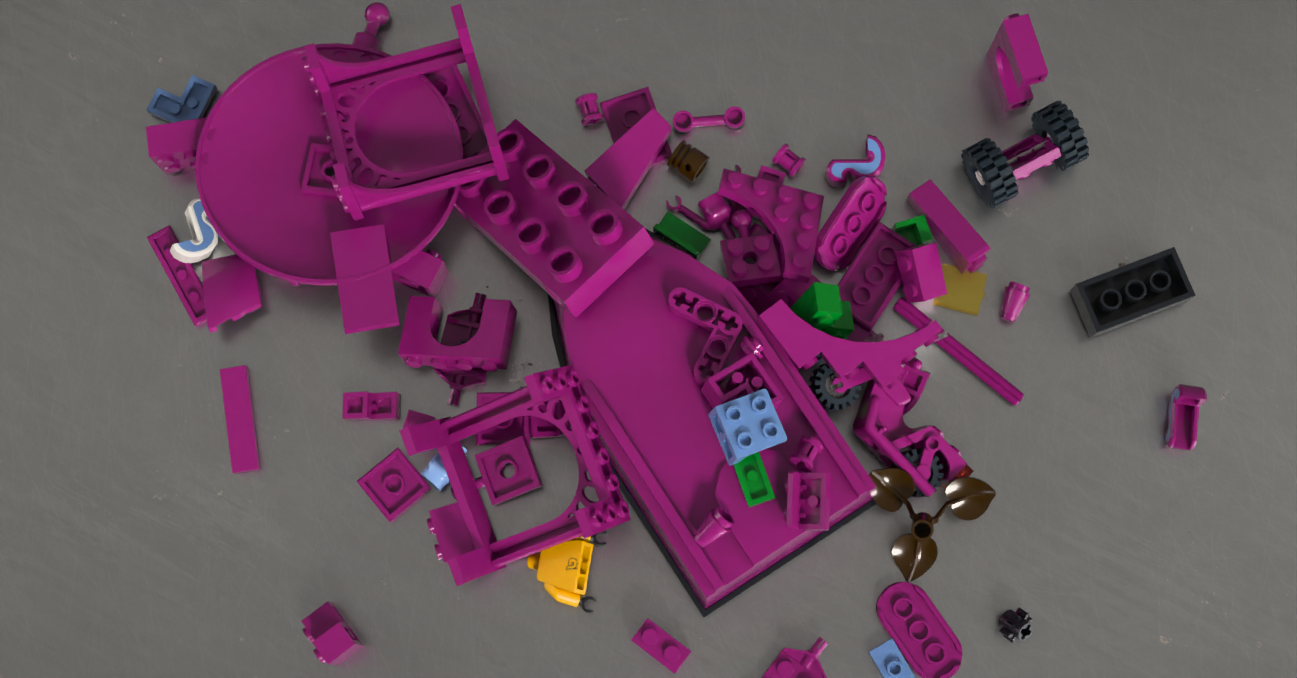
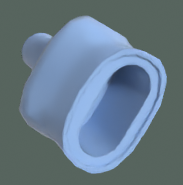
(436, 473)

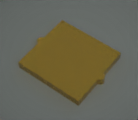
(963, 290)

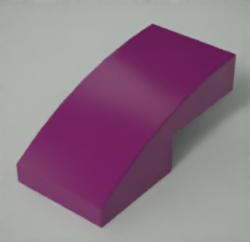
(371, 406)

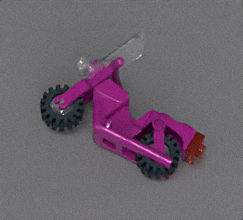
(883, 430)

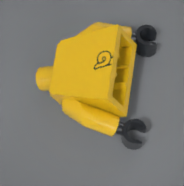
(566, 569)

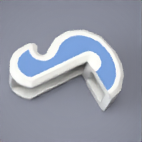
(202, 232)

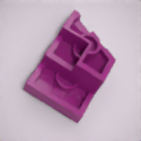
(229, 289)

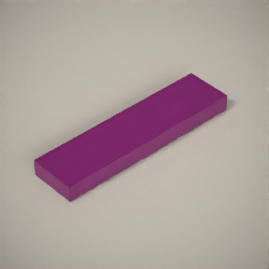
(181, 274)
(240, 419)

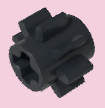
(1016, 625)

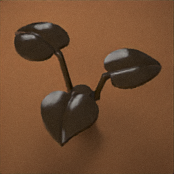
(918, 551)

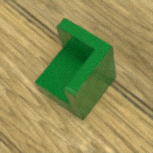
(914, 230)

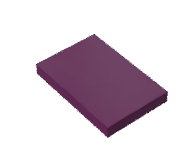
(625, 111)

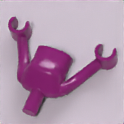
(715, 212)

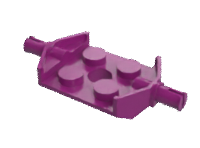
(459, 328)
(798, 663)

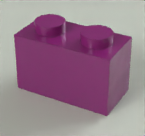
(921, 272)
(450, 532)
(661, 646)

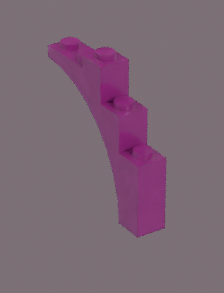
(843, 356)

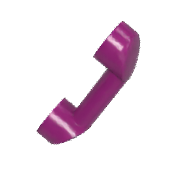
(733, 119)

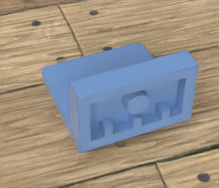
(747, 426)

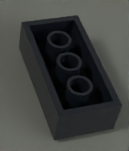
(1132, 292)

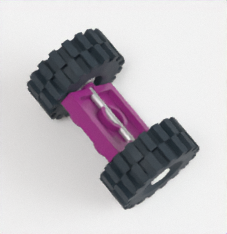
(1056, 142)

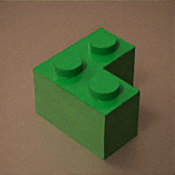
(824, 310)

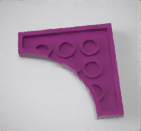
(786, 212)

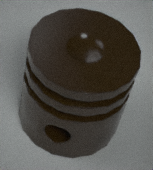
(688, 161)

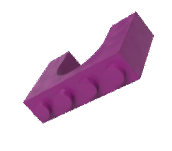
(1016, 61)
(485, 350)

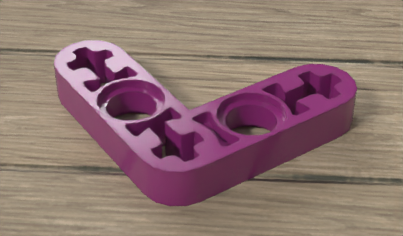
(718, 334)

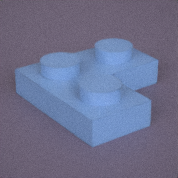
(187, 107)

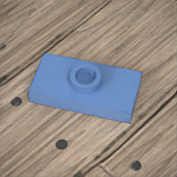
(890, 661)

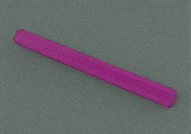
(962, 354)

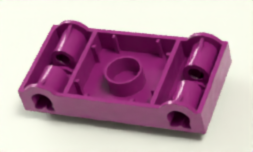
(553, 221)

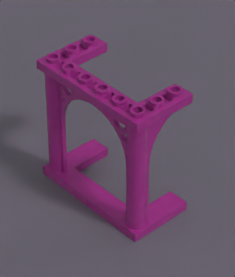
(340, 79)
(594, 518)

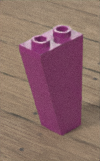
(628, 160)
(949, 228)

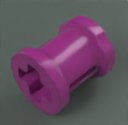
(589, 109)
(788, 160)
(806, 453)

